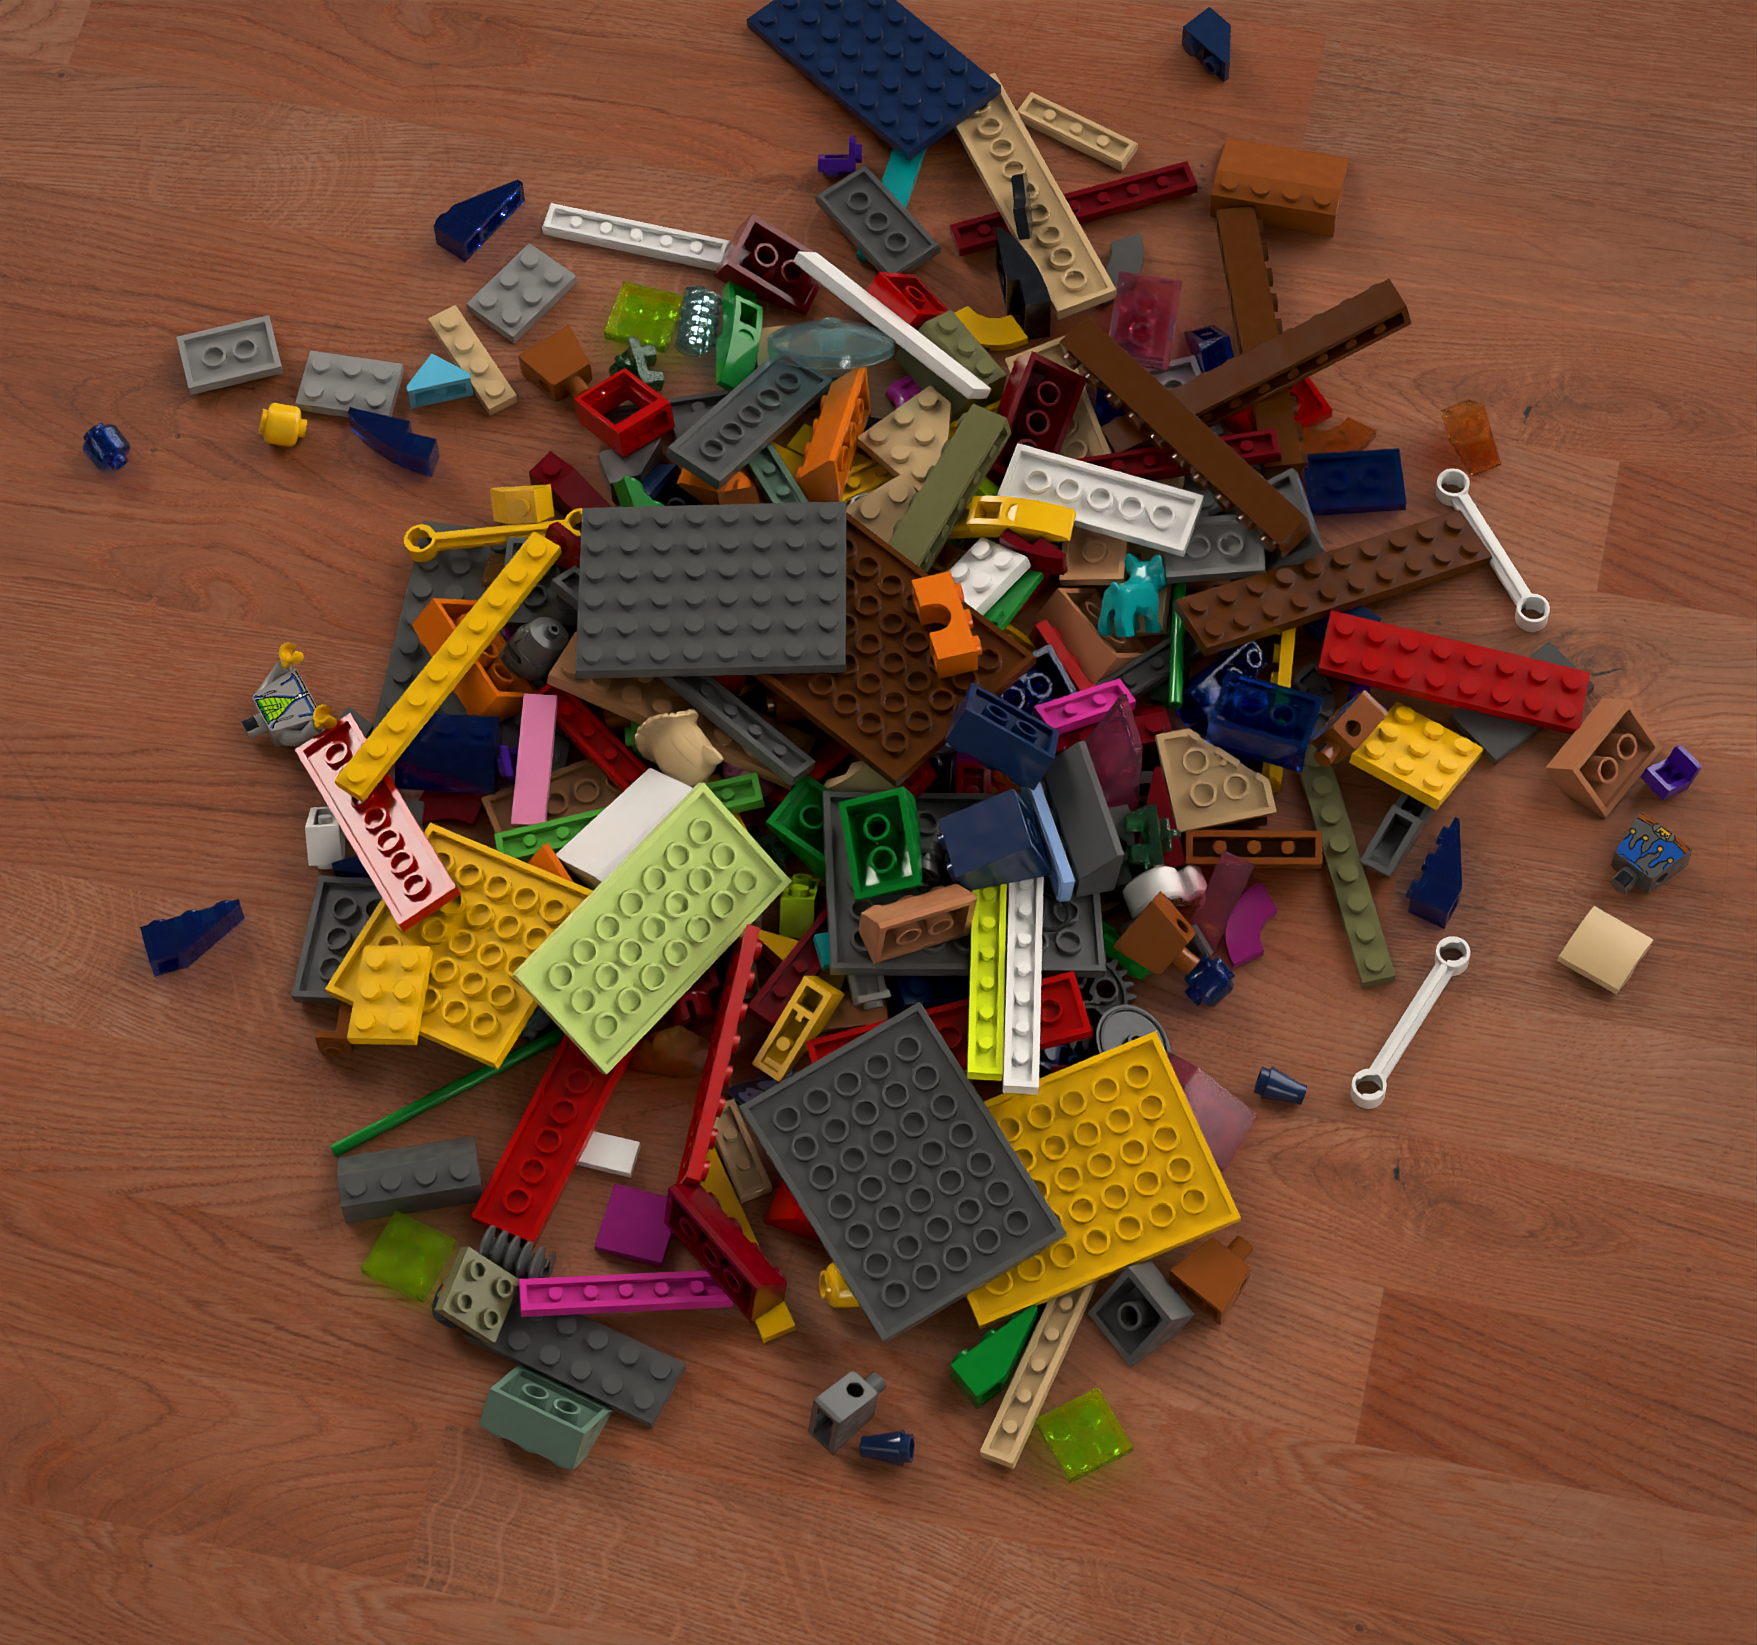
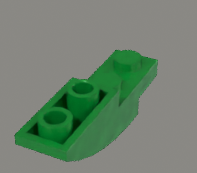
(741, 336)

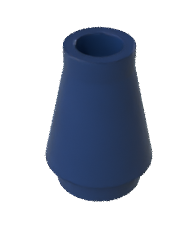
(1279, 1087)
(889, 1447)

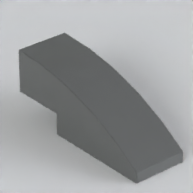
(1397, 835)

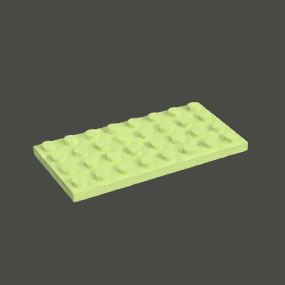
(651, 928)

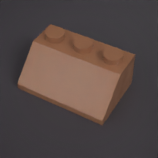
(1076, 617)
(1604, 756)
(917, 922)

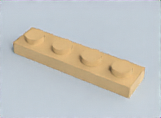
(470, 355)

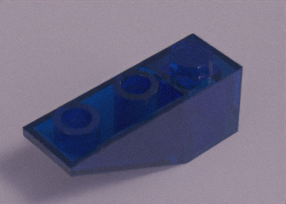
(1203, 689)
(1440, 886)
(183, 939)

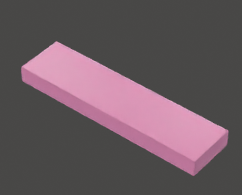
(534, 759)

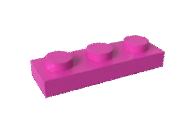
(1082, 707)

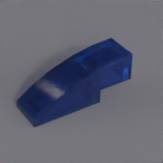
(395, 440)

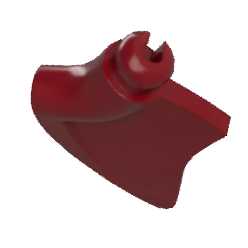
(452, 806)

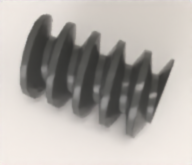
(516, 1260)

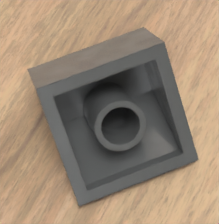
(1140, 1312)

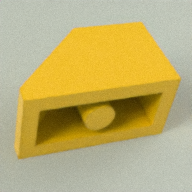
(522, 504)

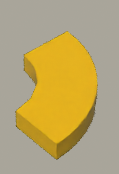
(993, 333)

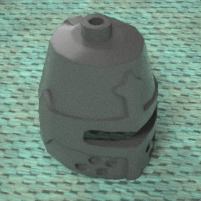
(538, 646)

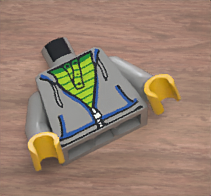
(286, 705)

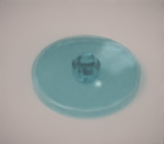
(830, 344)

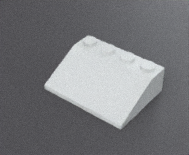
(621, 827)

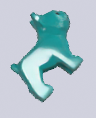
(1133, 598)

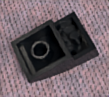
(1022, 286)

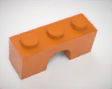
(940, 601)

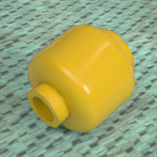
(282, 424)
(835, 1290)

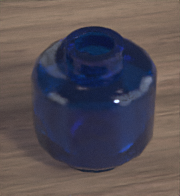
(106, 447)
(1209, 982)

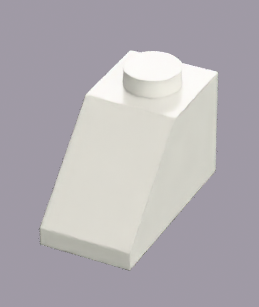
(324, 838)

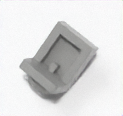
(868, 990)

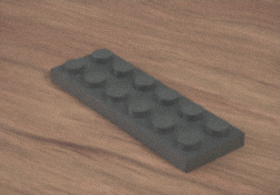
(747, 420)
(589, 1360)

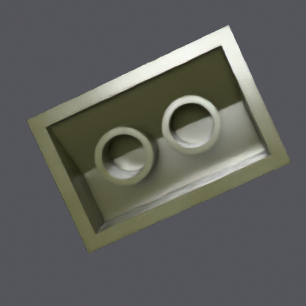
(957, 341)

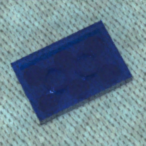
(1355, 482)

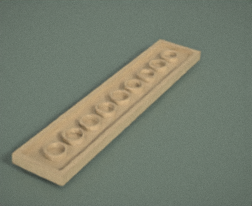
(1059, 247)

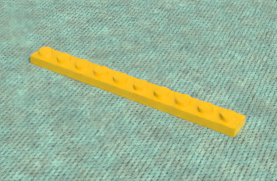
(447, 667)

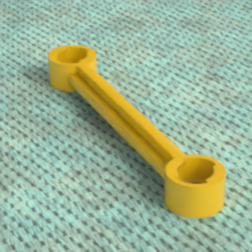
(479, 536)

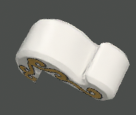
(1180, 887)

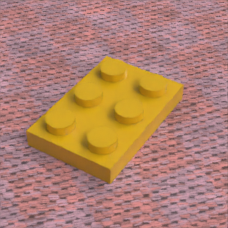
(390, 995)

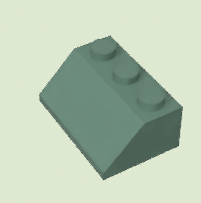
(544, 1417)

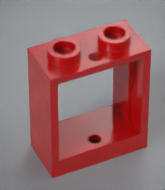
(636, 430)

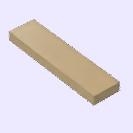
(1077, 131)

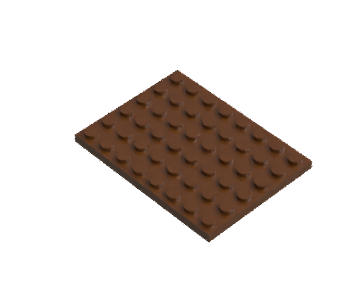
(890, 698)

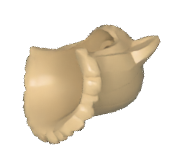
(678, 747)

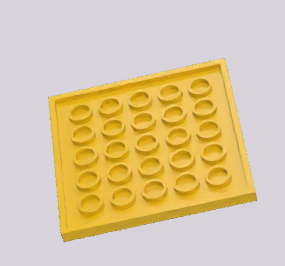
(475, 945)

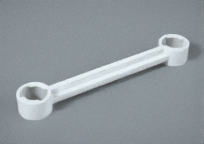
(1500, 561)
(1410, 1022)

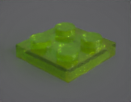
(644, 314)
(409, 1256)
(1083, 1435)

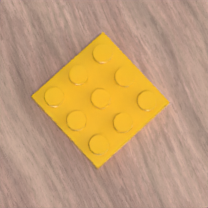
(1416, 755)

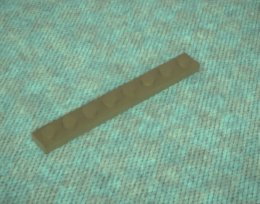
(1346, 874)

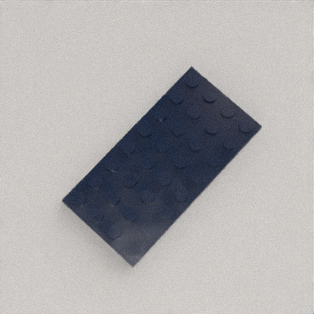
(878, 66)

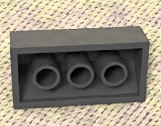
(1083, 821)
(409, 1179)

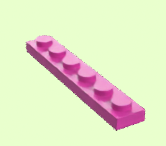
(620, 1293)

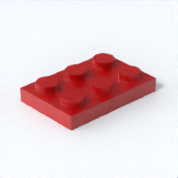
(1310, 404)

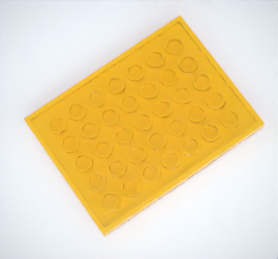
(1116, 1166)

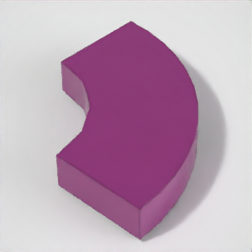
(1245, 926)

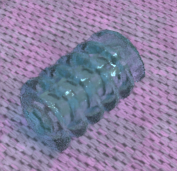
(698, 321)

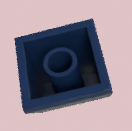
(993, 843)

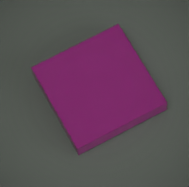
(635, 1226)

